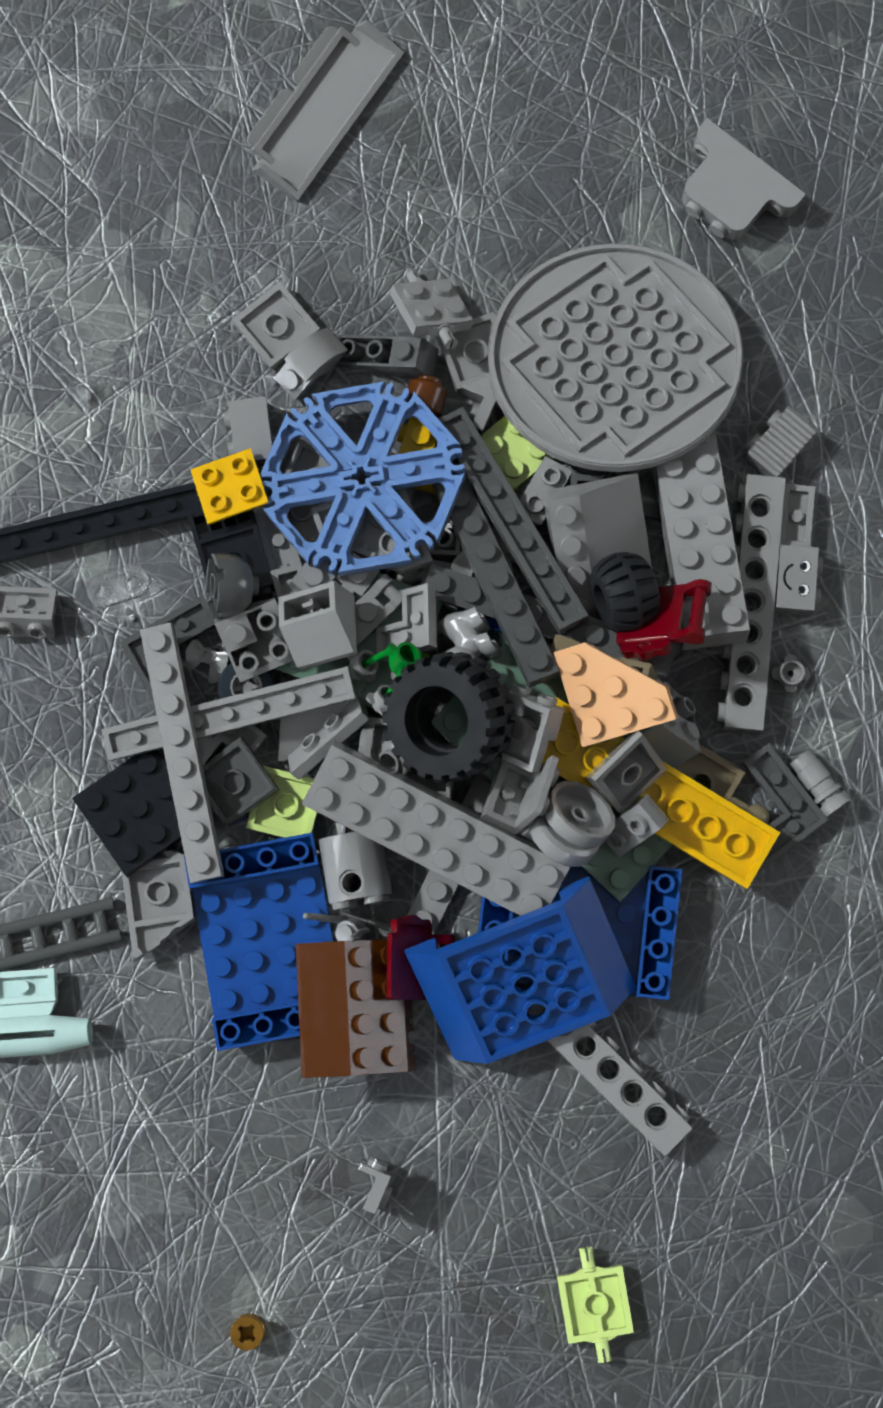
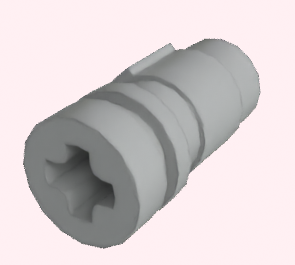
(818, 780)

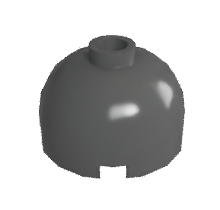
(230, 585)

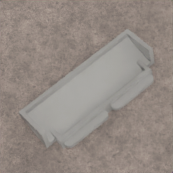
(329, 95)

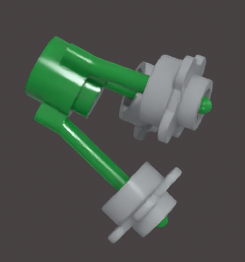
(366, 664)

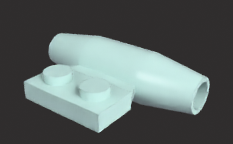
(27, 1016)

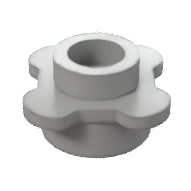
(799, 673)

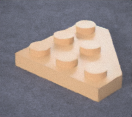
(610, 695)

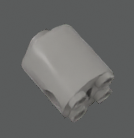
(350, 857)

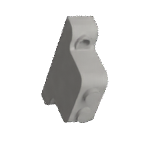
(734, 185)

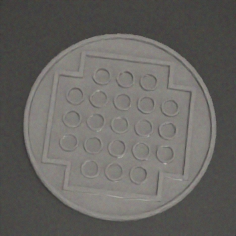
(615, 357)

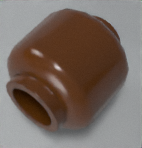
(429, 391)

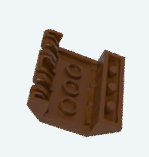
(346, 1013)

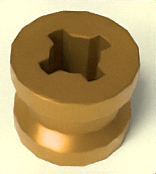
(252, 1327)

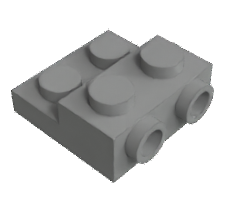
(535, 724)

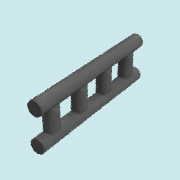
(73, 943)

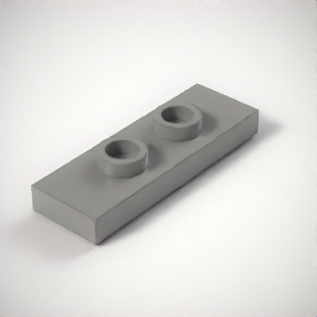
(316, 745)

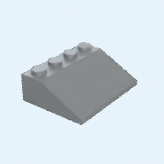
(592, 523)

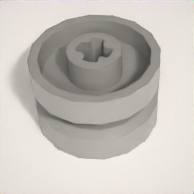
(573, 824)

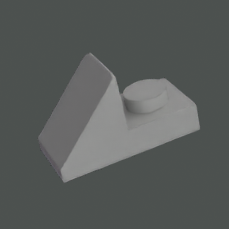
(480, 392)

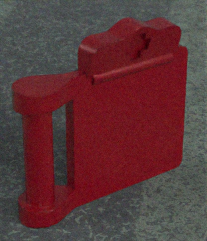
(657, 635)
(400, 976)

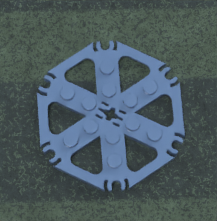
(373, 459)

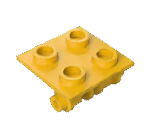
(229, 486)

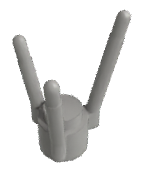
(346, 930)

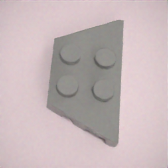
(157, 902)

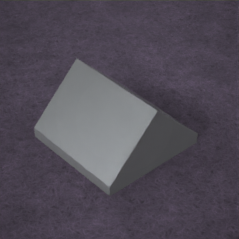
(626, 772)

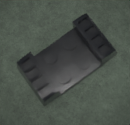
(234, 536)

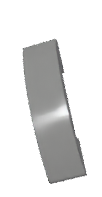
(281, 555)

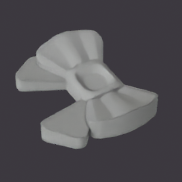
(198, 653)

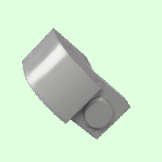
(308, 361)

